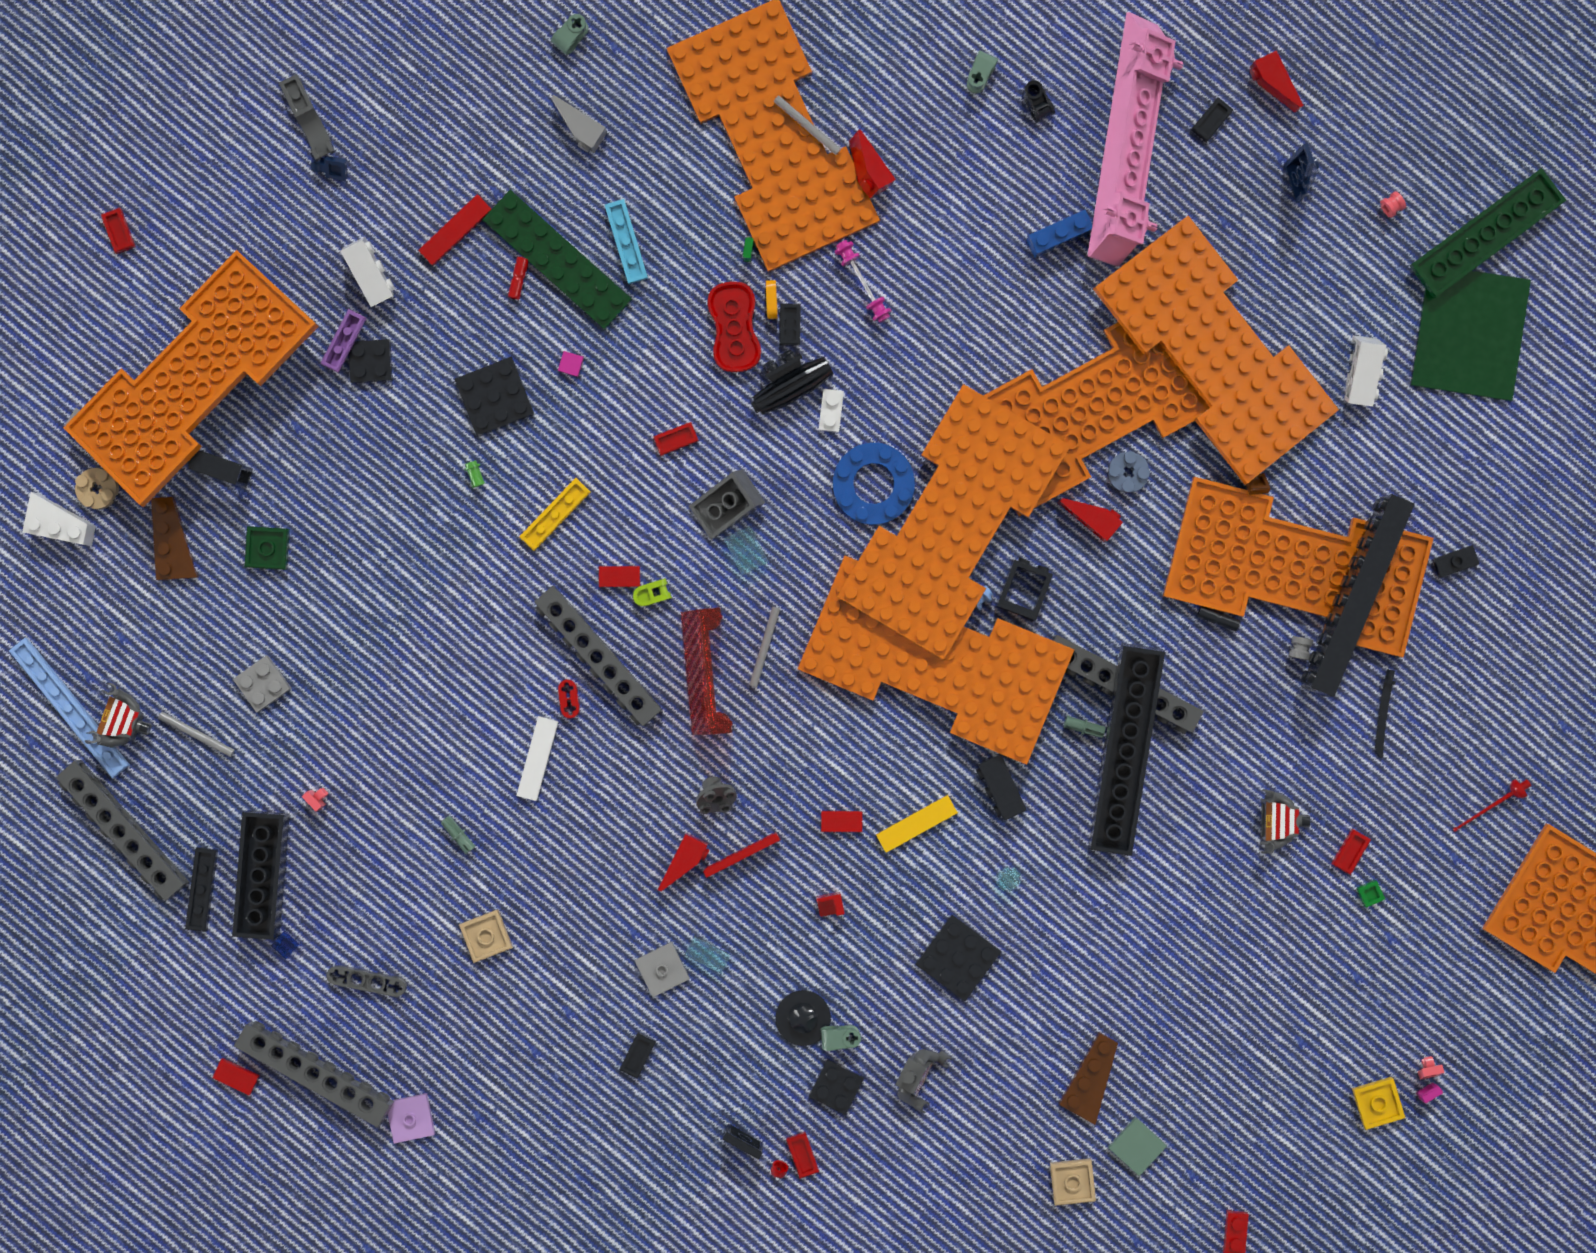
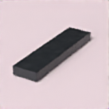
(201, 889)

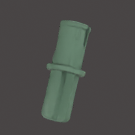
(1084, 726)
(457, 834)

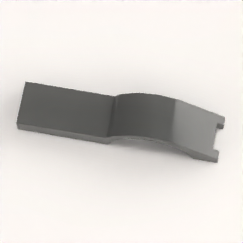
(307, 116)

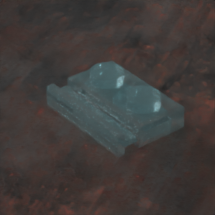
(746, 550)

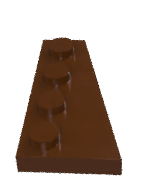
(170, 542)
(1090, 1080)

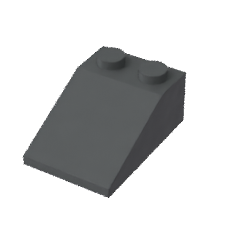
(726, 503)

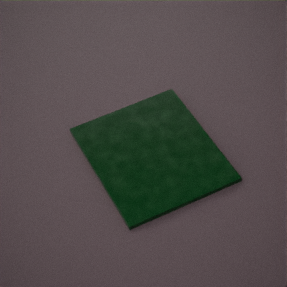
(1472, 336)

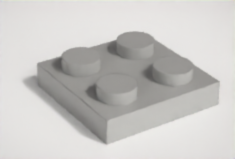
(262, 683)

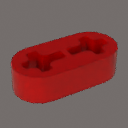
(574, 697)

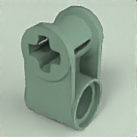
(568, 35)
(982, 69)
(838, 1037)

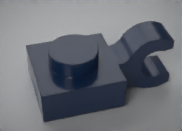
(333, 167)

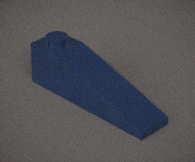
(1301, 171)

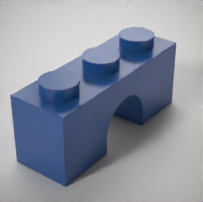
(1059, 232)

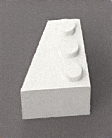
(368, 271)
(1365, 371)
(55, 522)

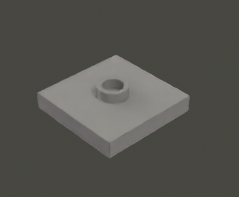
(662, 969)

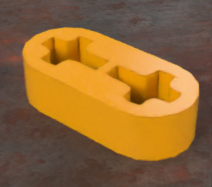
(771, 299)

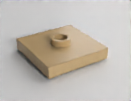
(486, 936)
(1072, 1181)

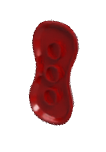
(732, 311)

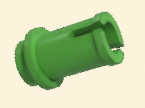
(474, 473)

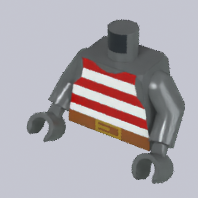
(119, 721)
(1279, 821)
(914, 1075)

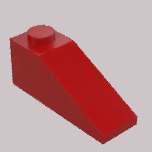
(1274, 78)
(869, 167)
(1096, 519)
(686, 857)

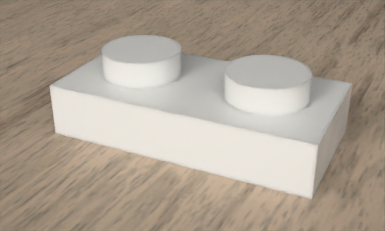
(831, 410)

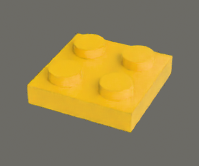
(1378, 1103)

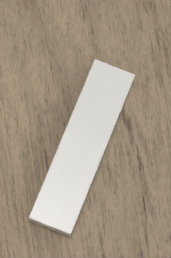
(537, 758)

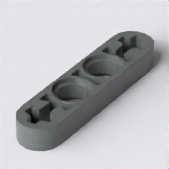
(366, 984)

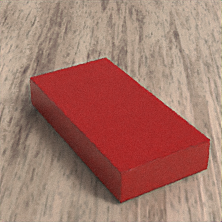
(118, 231)
(675, 439)
(619, 576)
(841, 821)
(1351, 851)
(236, 1076)
(802, 1154)

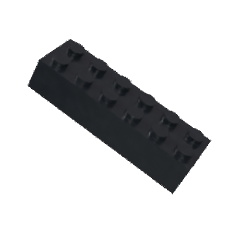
(260, 874)

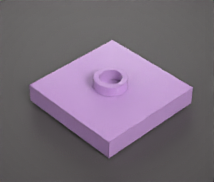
(411, 1118)

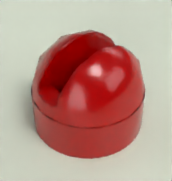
(779, 1173)

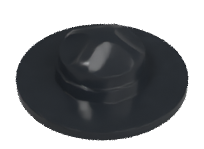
(802, 1017)

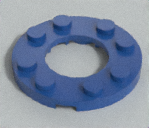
(873, 454)

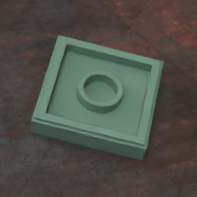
(1137, 1146)

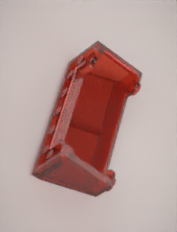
(699, 672)

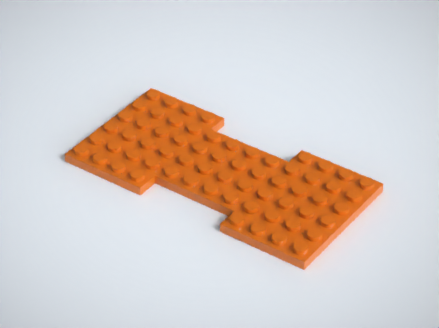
(798, 190)
(1178, 299)
(1103, 403)
(145, 424)
(984, 468)
(1238, 552)
(993, 683)
(1550, 903)

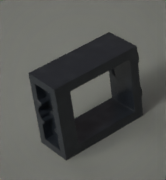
(220, 468)
(1017, 609)

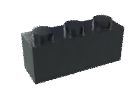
(1000, 787)

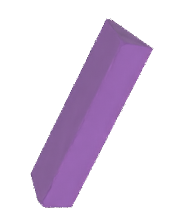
(343, 340)

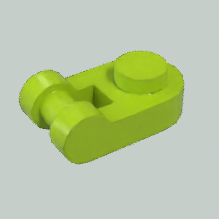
(644, 594)

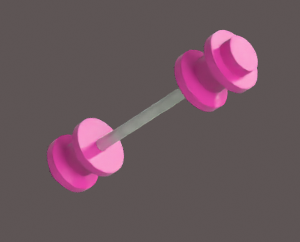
(844, 249)

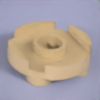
(86, 482)

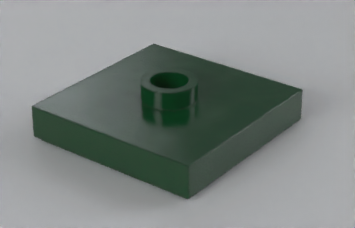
(267, 548)

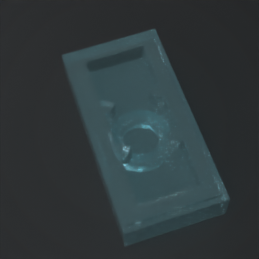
(707, 954)

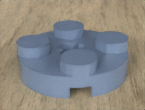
(1116, 470)

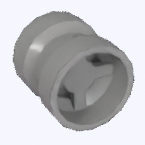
(1300, 649)

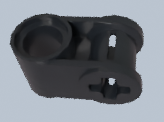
(1038, 102)

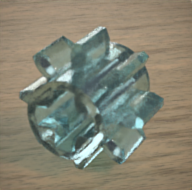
(1008, 878)

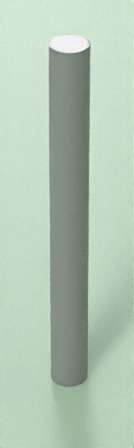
(807, 125)
(764, 646)
(196, 734)

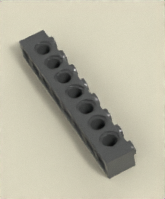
(582, 628)
(1190, 713)
(161, 863)
(303, 1075)

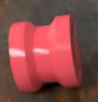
(1393, 204)

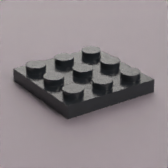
(494, 396)
(958, 957)

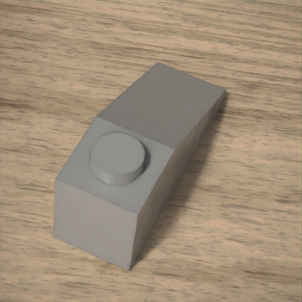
(584, 129)

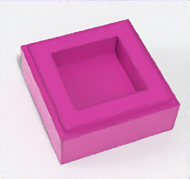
(570, 364)
(1429, 1092)

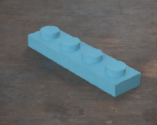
(626, 241)

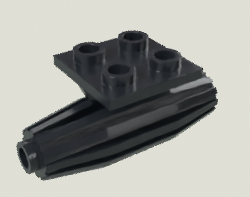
(789, 381)

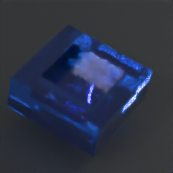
(286, 944)

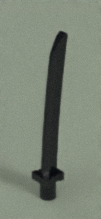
(1383, 711)

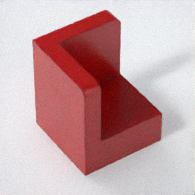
(830, 904)

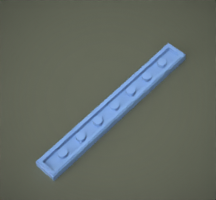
(66, 705)

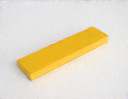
(555, 514)
(916, 823)

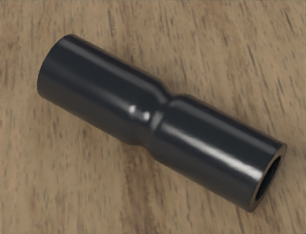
(1221, 619)

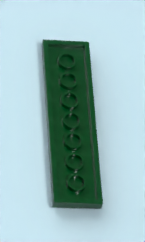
(1487, 233)
(557, 259)

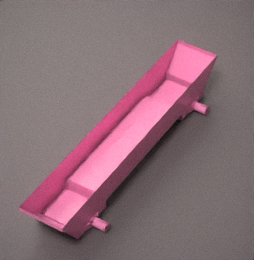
(1120, 205)

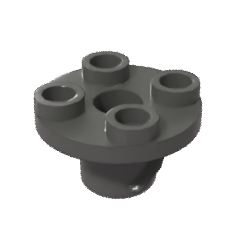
(715, 796)

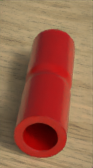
(518, 276)

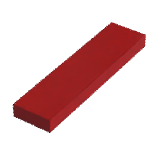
(455, 230)
(741, 854)

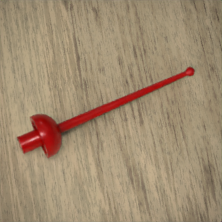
(1517, 789)

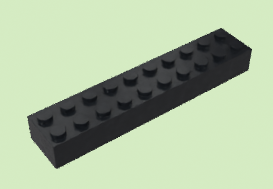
(1357, 595)
(1126, 749)

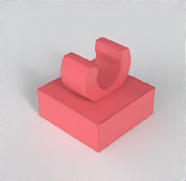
(314, 799)
(1429, 1069)

